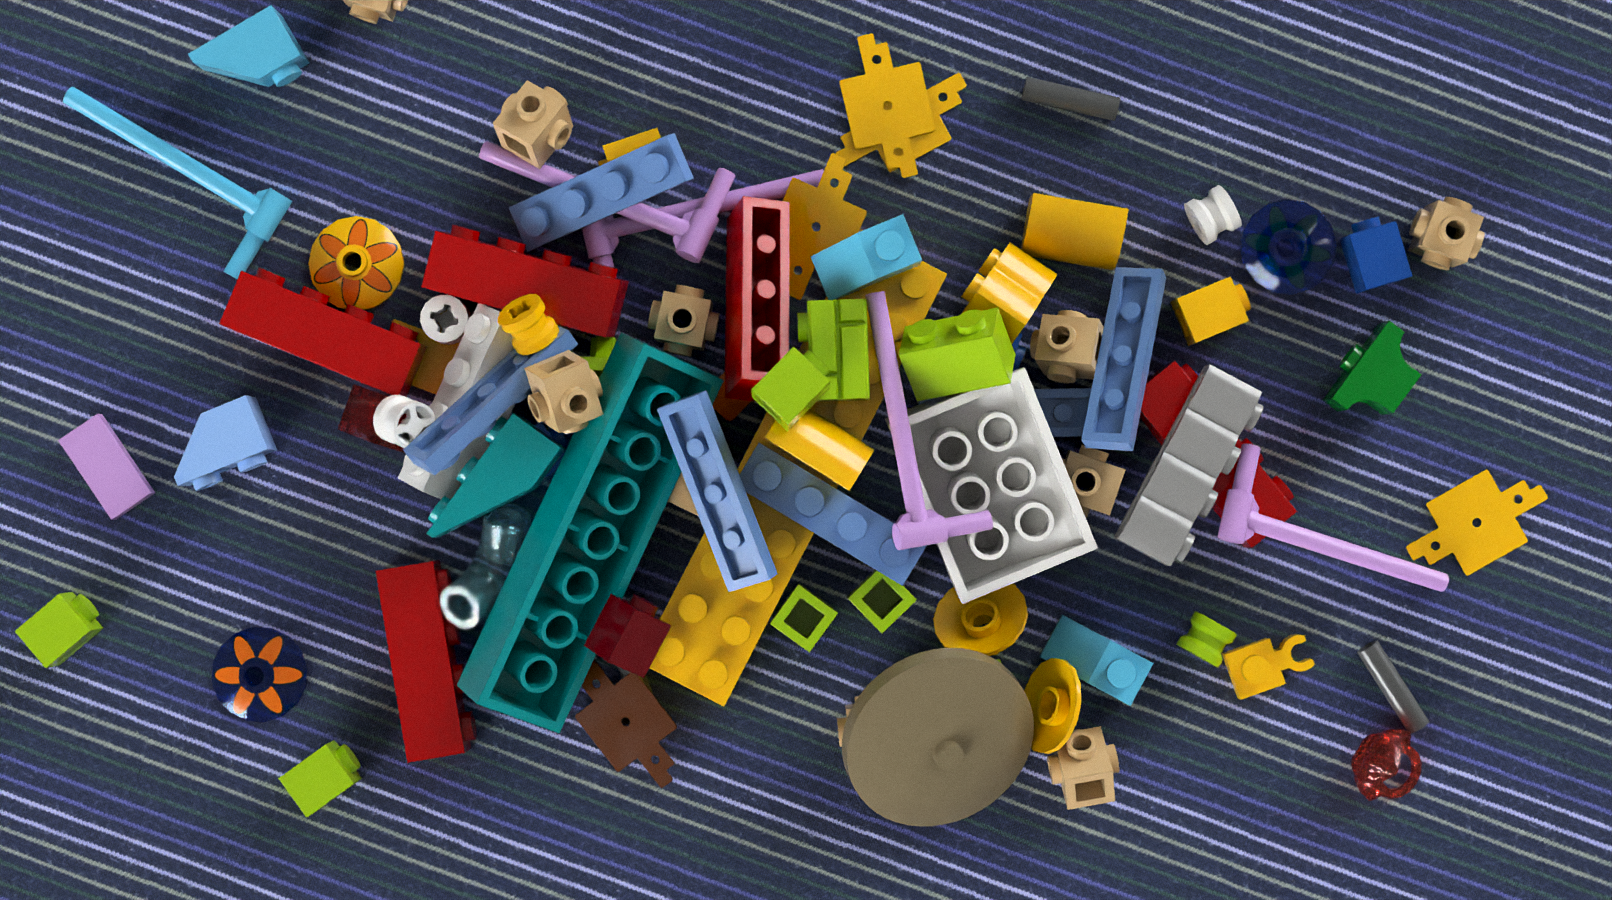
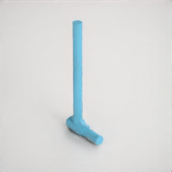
(261, 210)

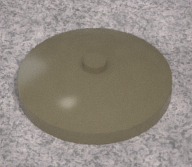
(937, 737)

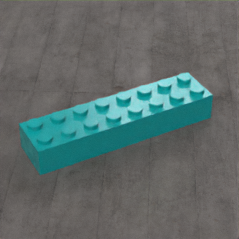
(583, 540)

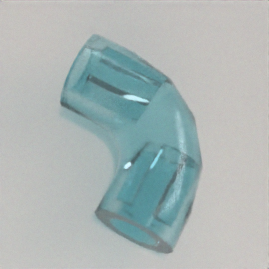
(476, 590)

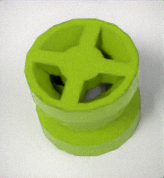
(1206, 639)

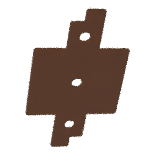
(641, 737)

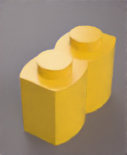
(1012, 284)

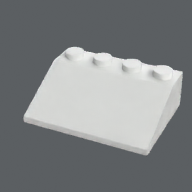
(1000, 457)

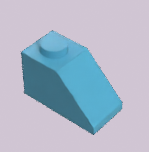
(254, 51)
(867, 258)
(1098, 659)

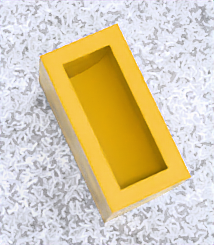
(1074, 231)
(823, 448)

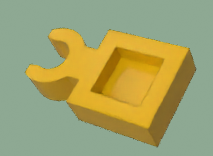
(1259, 666)

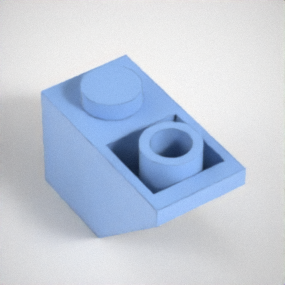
(223, 440)

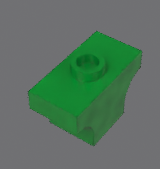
(1374, 373)

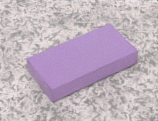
(106, 466)

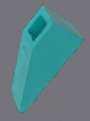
(508, 469)

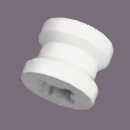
(1212, 214)
(451, 321)
(388, 415)

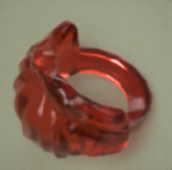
(1380, 759)

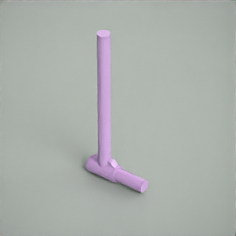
(690, 233)
(602, 236)
(1242, 520)
(918, 525)

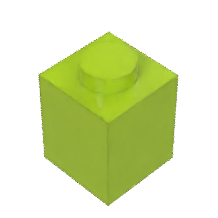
(792, 387)
(881, 600)
(804, 617)
(60, 628)
(322, 777)

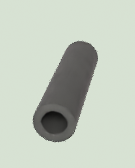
(1070, 98)
(1393, 686)

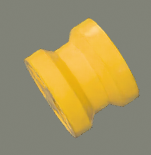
(528, 324)

